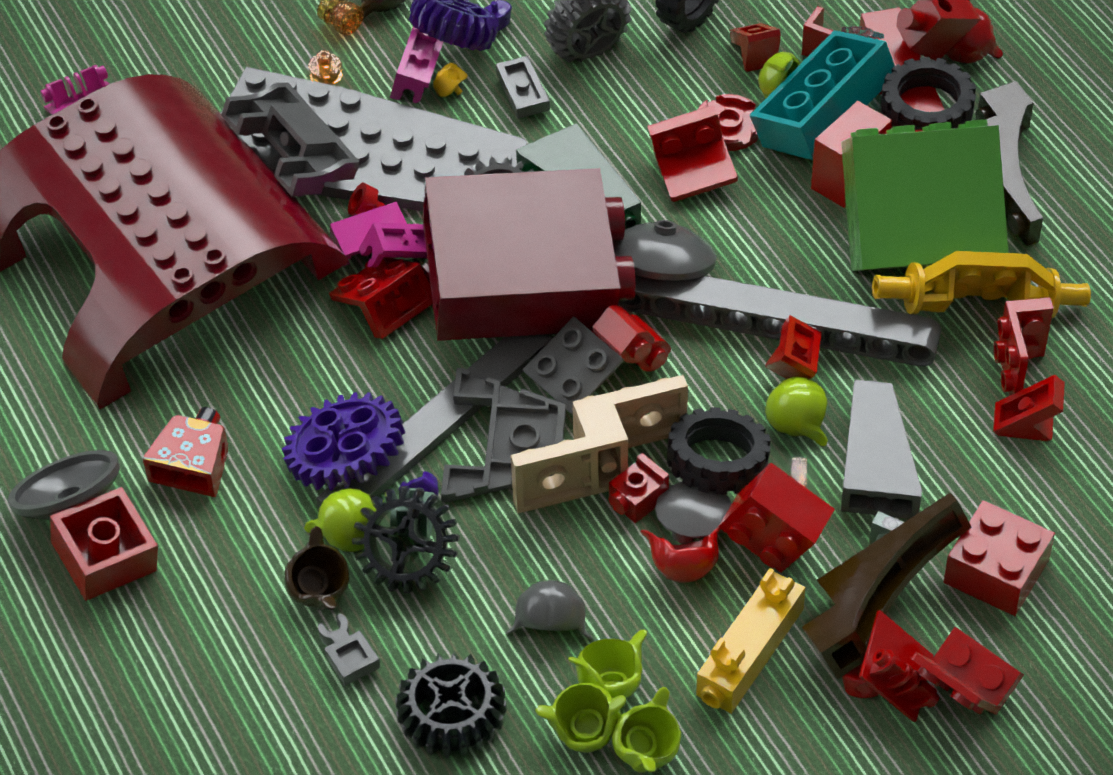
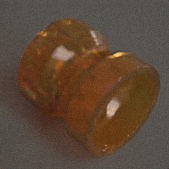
(342, 14)

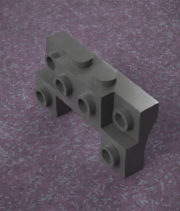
(301, 137)

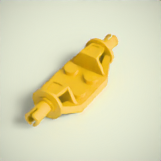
(982, 275)

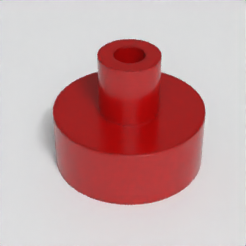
(363, 199)

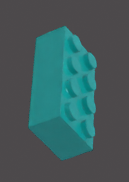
(820, 90)

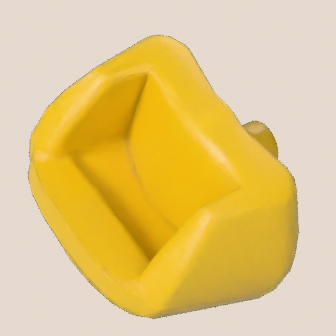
(448, 80)

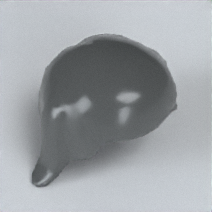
(550, 607)

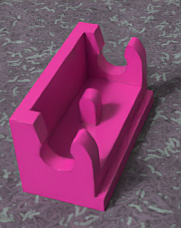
(416, 65)
(350, 232)
(393, 241)

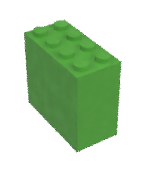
(923, 194)

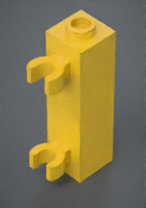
(750, 641)

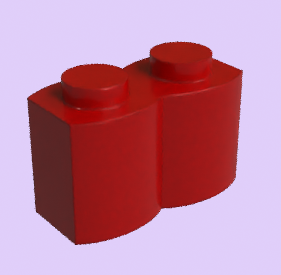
(632, 338)

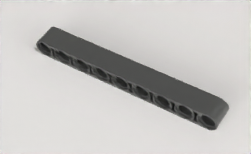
(764, 310)

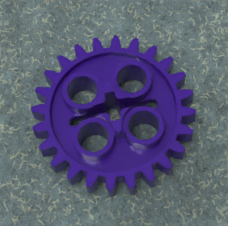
(343, 441)

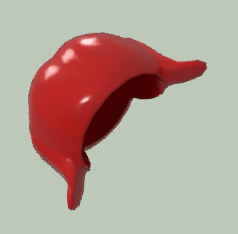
(976, 42)
(684, 561)

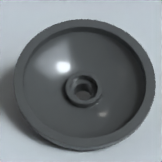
(666, 251)
(64, 484)

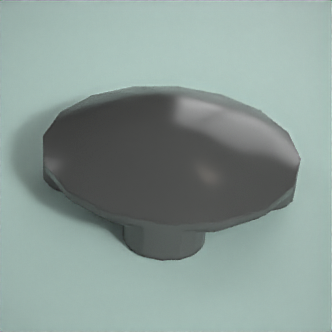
(690, 512)

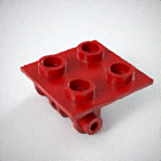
(893, 672)

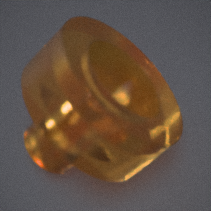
(325, 68)

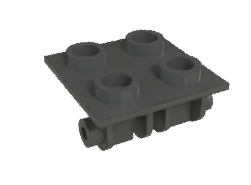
(573, 364)

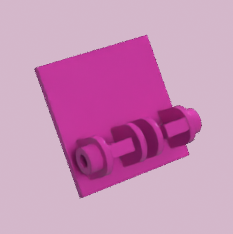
(58, 96)

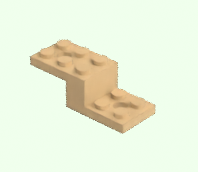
(602, 434)

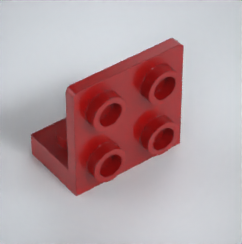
(692, 153)
(386, 294)
(1022, 336)
(973, 671)

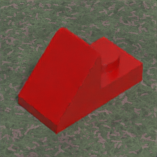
(757, 44)
(797, 350)
(1030, 411)

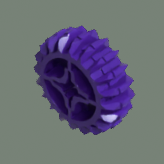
(455, 22)

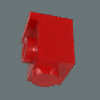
(638, 488)

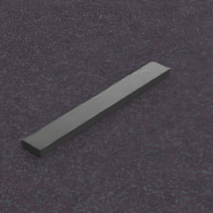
(442, 417)

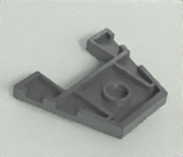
(516, 424)

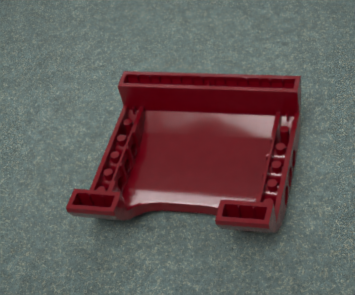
(163, 210)

